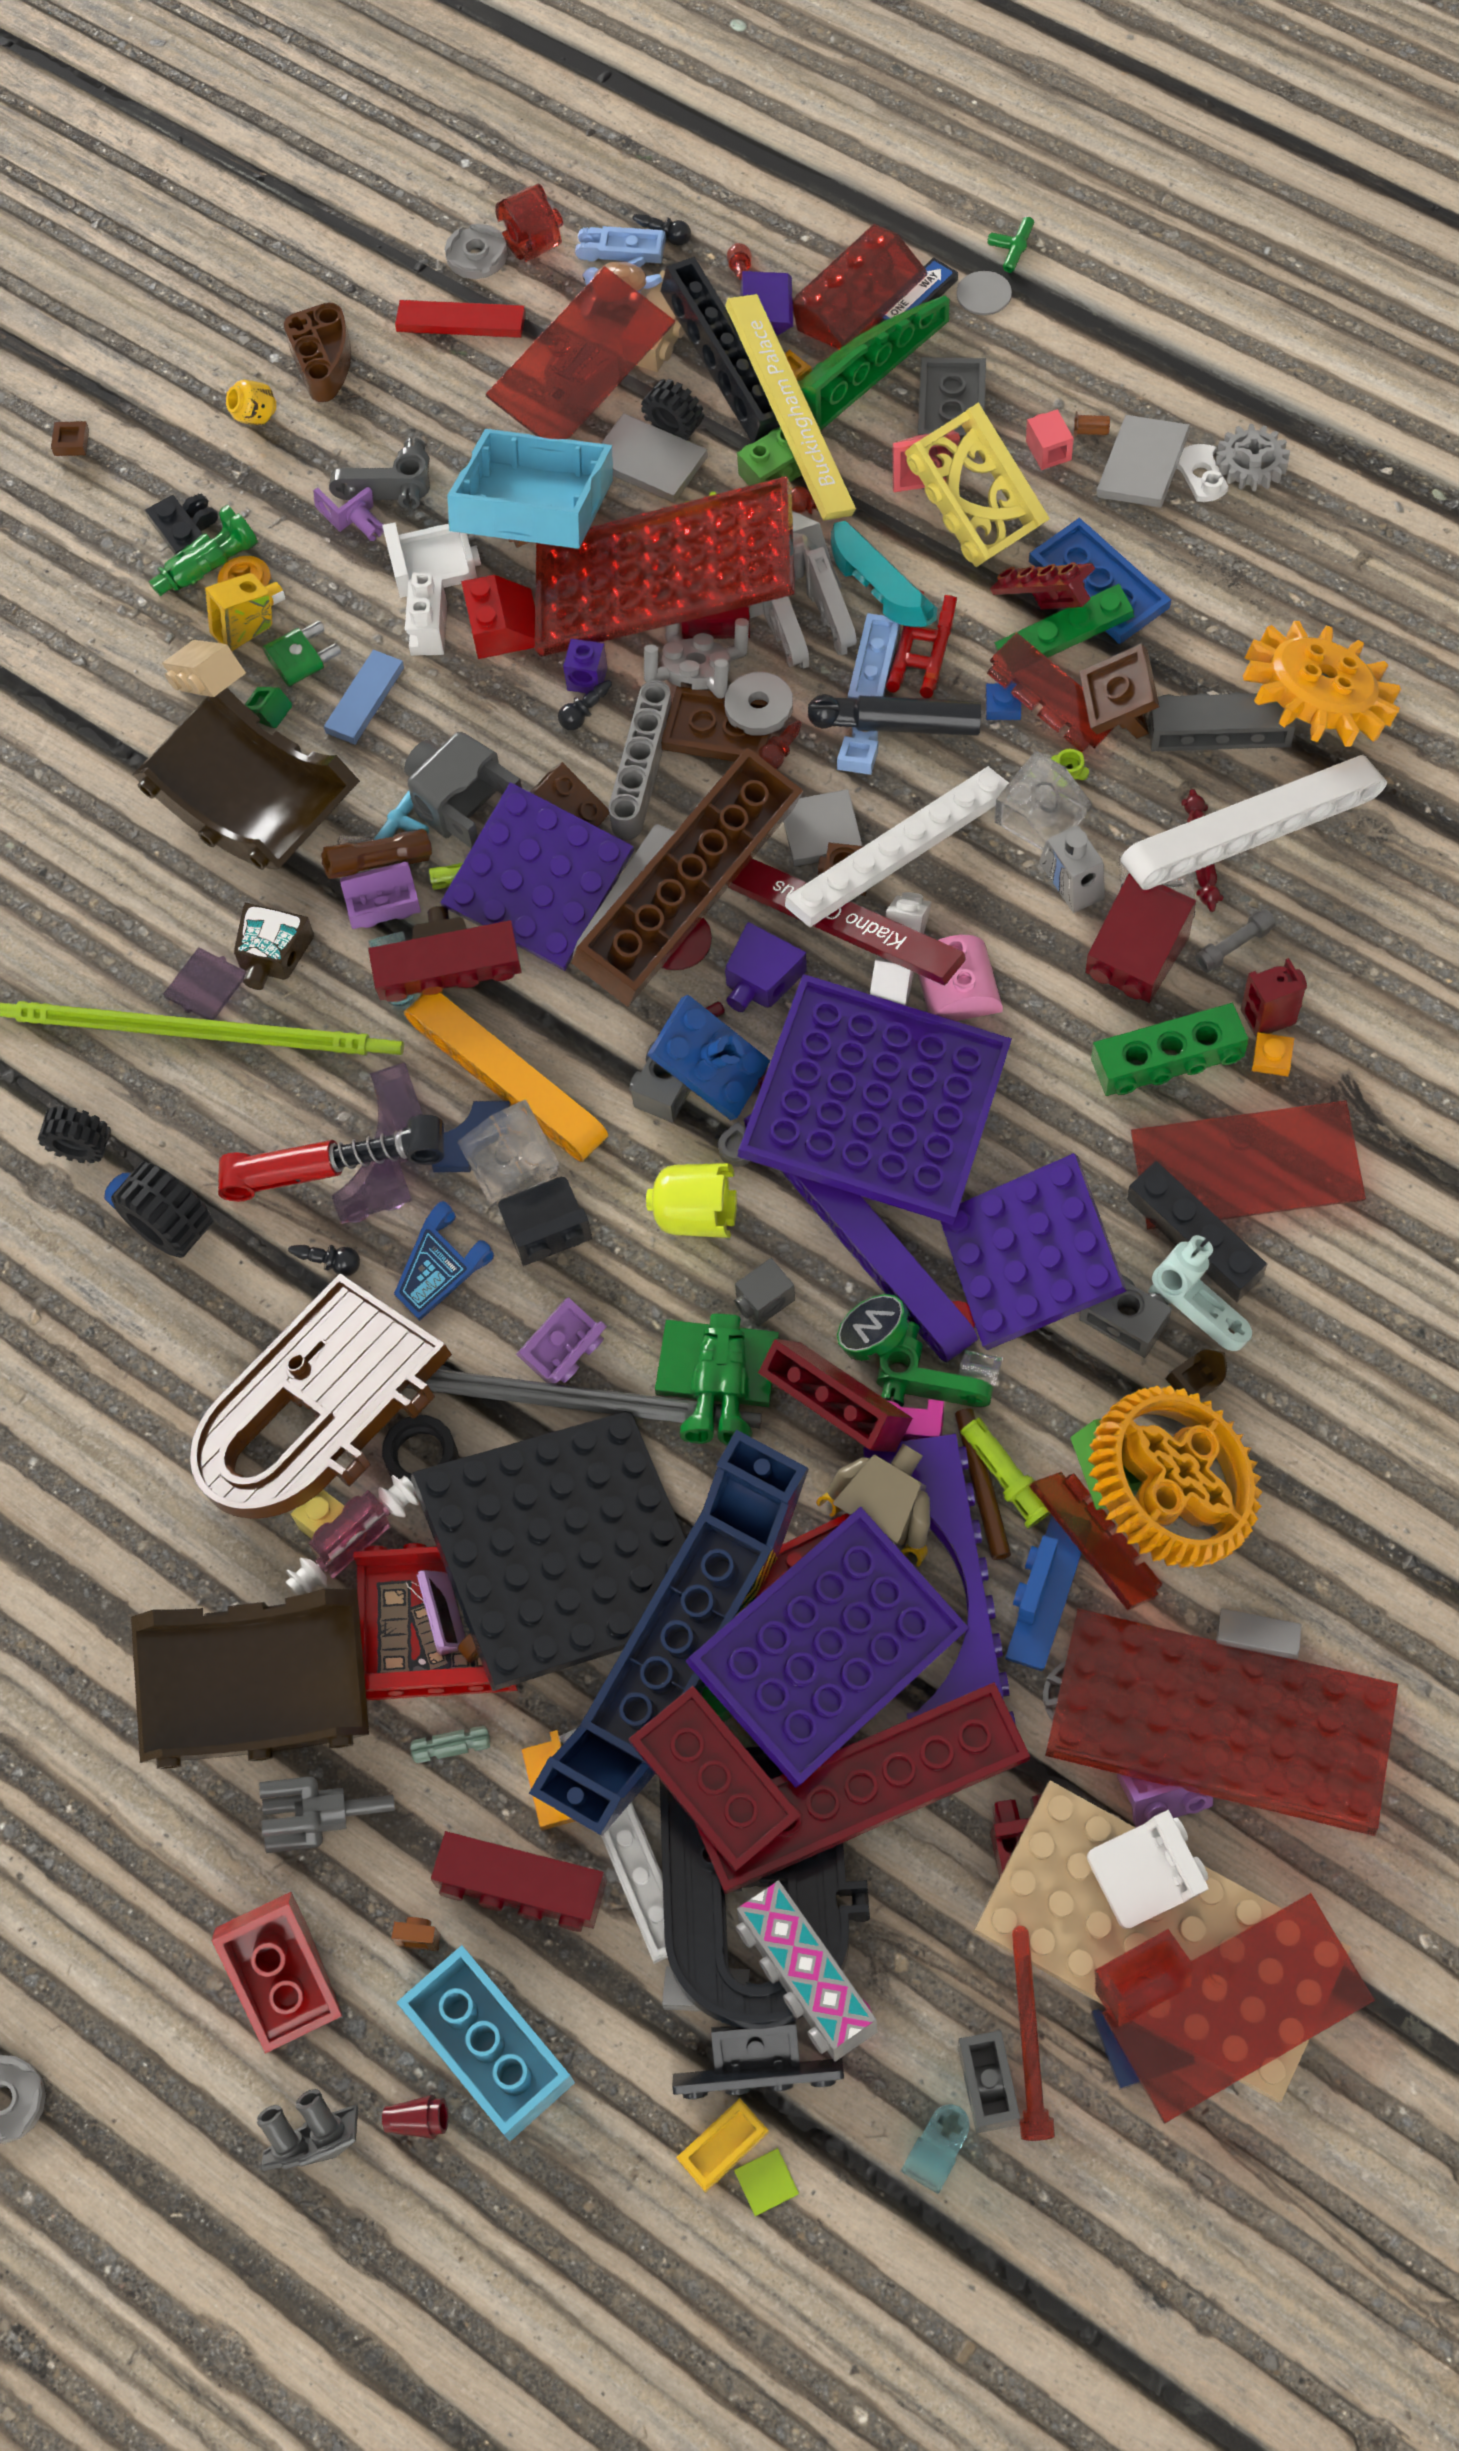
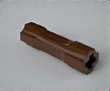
(351, 858)

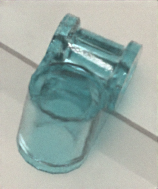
(934, 2153)

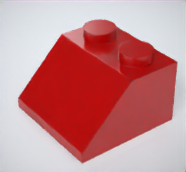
(499, 615)

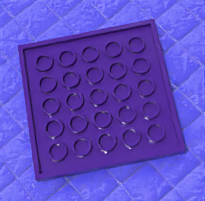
(875, 1099)

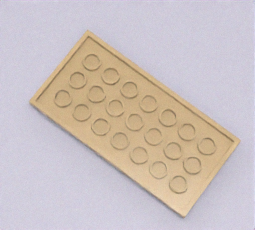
(1073, 1926)

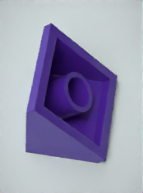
(775, 296)

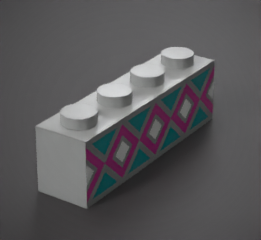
(806, 1971)

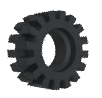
(672, 409)
(74, 1134)

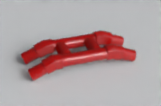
(931, 664)

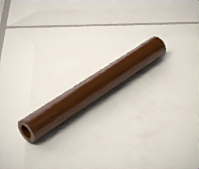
(984, 1493)

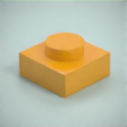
(1272, 1054)

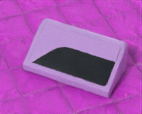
(441, 1611)

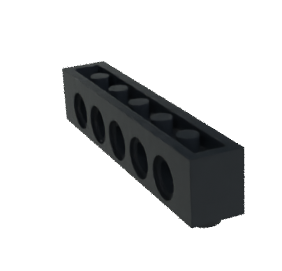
(718, 345)

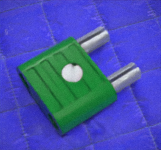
(295, 656)

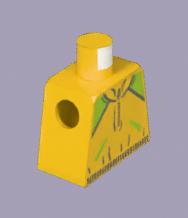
(241, 609)

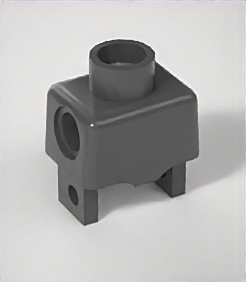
(453, 783)

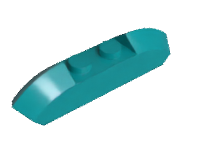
(899, 597)

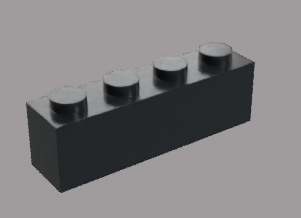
(1182, 1216)

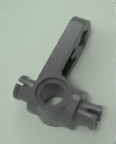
(403, 482)

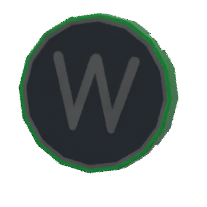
(873, 1327)

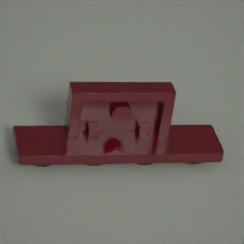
(1050, 585)

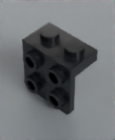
(544, 1220)

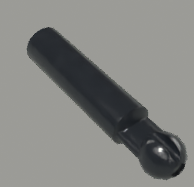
(897, 714)

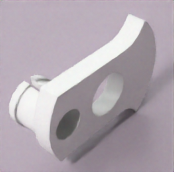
(1212, 484)

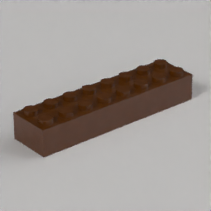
(686, 877)

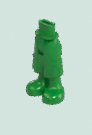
(205, 554)
(718, 1376)

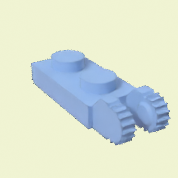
(620, 244)

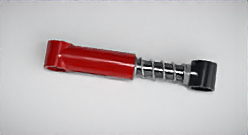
(245, 1174)

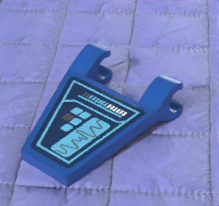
(436, 1266)

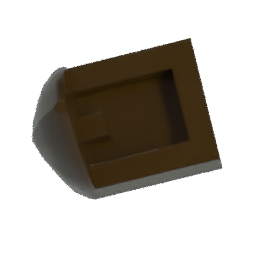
(1200, 1373)

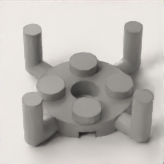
(696, 659)

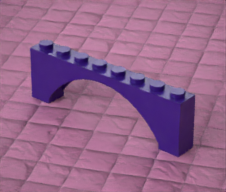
(952, 1524)

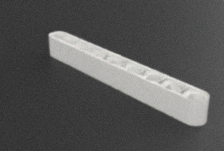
(1252, 822)

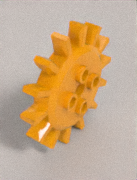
(1293, 677)

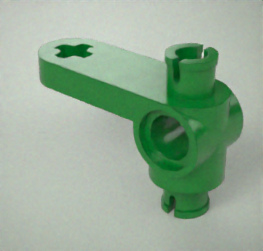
(926, 1382)

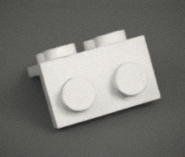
(1148, 1870)

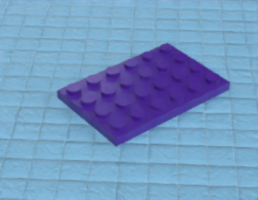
(827, 1646)

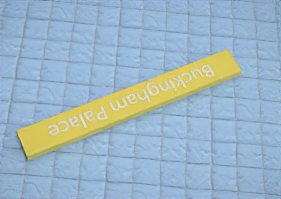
(790, 407)

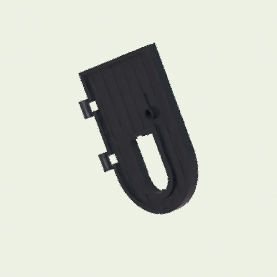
(698, 1925)

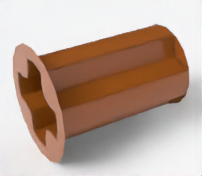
(1091, 425)

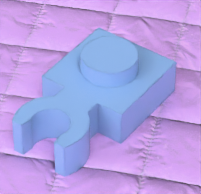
(858, 752)

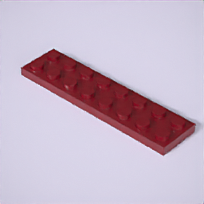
(886, 1780)

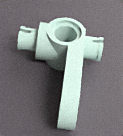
(1180, 1283)

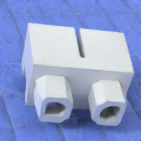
(426, 615)

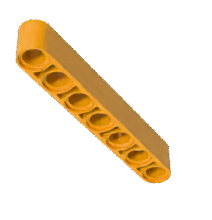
(506, 1073)

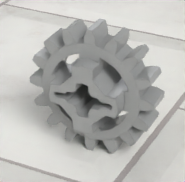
(1252, 457)

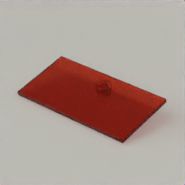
(580, 357)
(1259, 1159)
(1243, 2008)

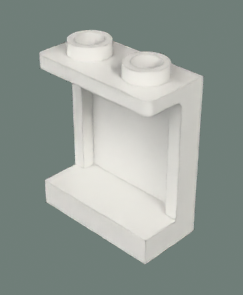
(431, 551)

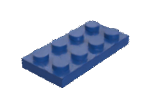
(1083, 545)

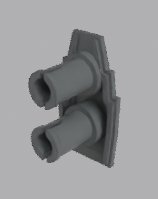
(319, 2139)

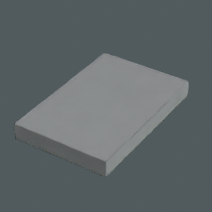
(653, 457)
(1143, 461)

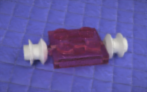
(350, 1532)

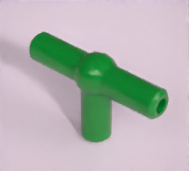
(1016, 244)

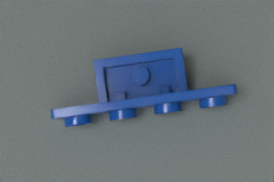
(1043, 1597)

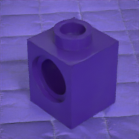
(584, 665)

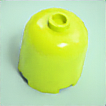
(694, 1200)

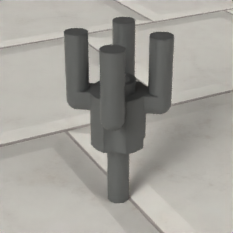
(313, 1810)

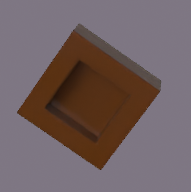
(70, 438)

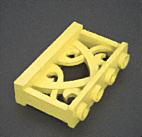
(998, 461)

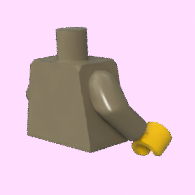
(887, 1496)

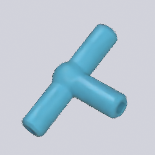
(398, 819)

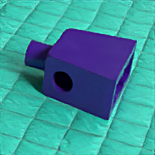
(762, 968)

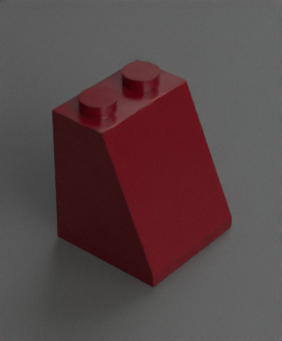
(1141, 939)

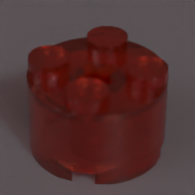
(529, 223)

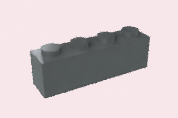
(1217, 723)

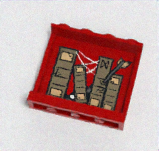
(396, 1631)

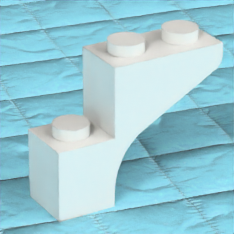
(889, 979)

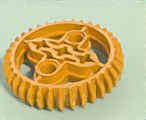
(1175, 1476)

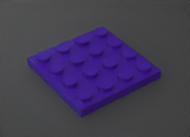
(539, 872)
(1032, 1252)

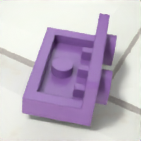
(380, 895)
(561, 1342)

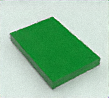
(681, 1354)

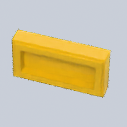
(722, 2145)

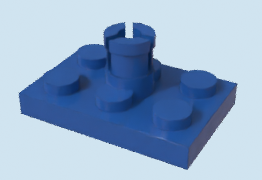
(709, 1057)

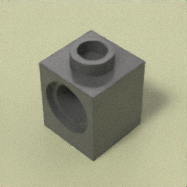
(764, 1292)

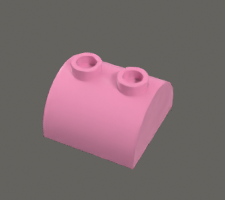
(971, 989)

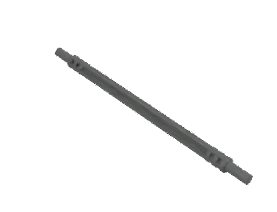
(572, 1397)

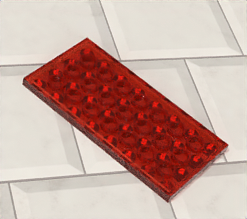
(667, 567)
(1224, 1721)

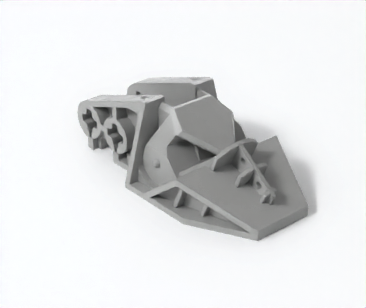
(822, 588)

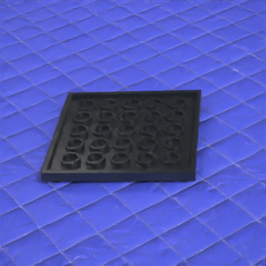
(552, 1544)

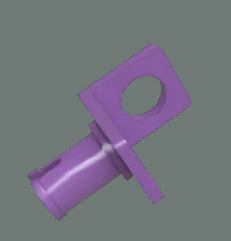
(353, 511)

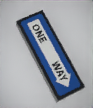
(934, 285)

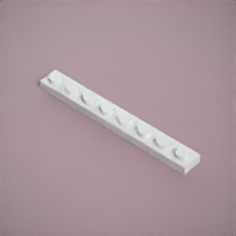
(896, 847)

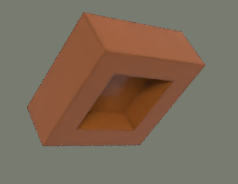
(416, 1934)

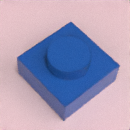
(1001, 703)

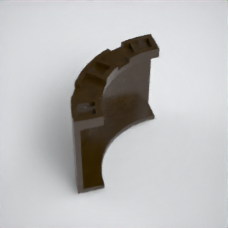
(242, 784)
(249, 1678)

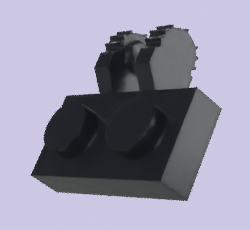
(175, 521)

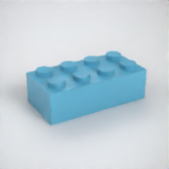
(486, 2043)

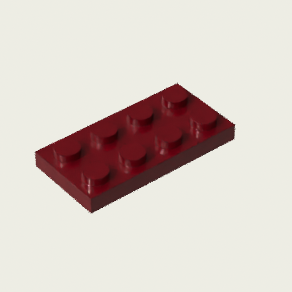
(714, 1778)

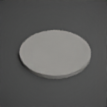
(984, 293)

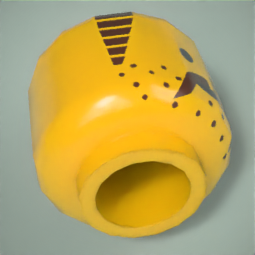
(251, 402)

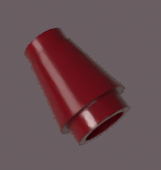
(417, 2117)

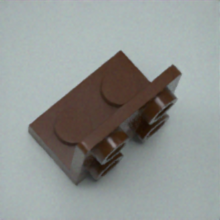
(569, 793)

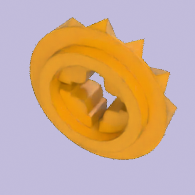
(244, 565)

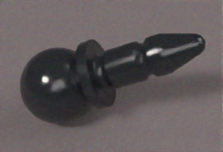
(676, 232)
(572, 715)
(341, 1260)

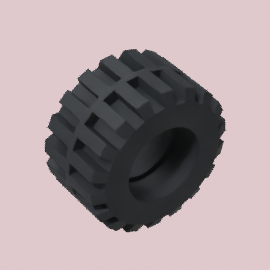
(162, 1209)

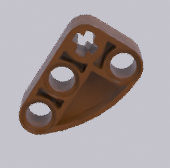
(320, 348)

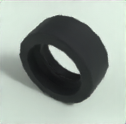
(411, 1427)

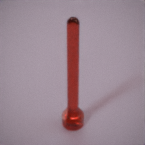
(1036, 2123)

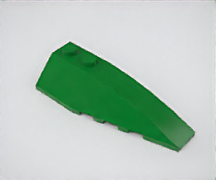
(869, 358)

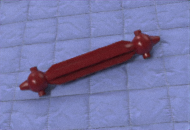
(1206, 876)

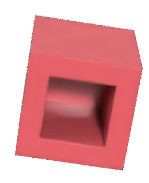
(1049, 439)

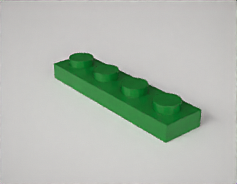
(1077, 623)

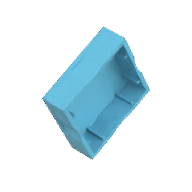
(530, 488)

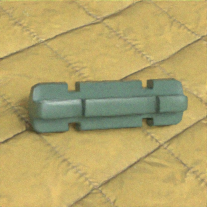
(450, 1744)

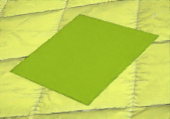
(766, 2182)

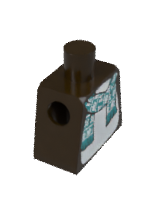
(270, 943)

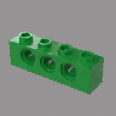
(1216, 1025)

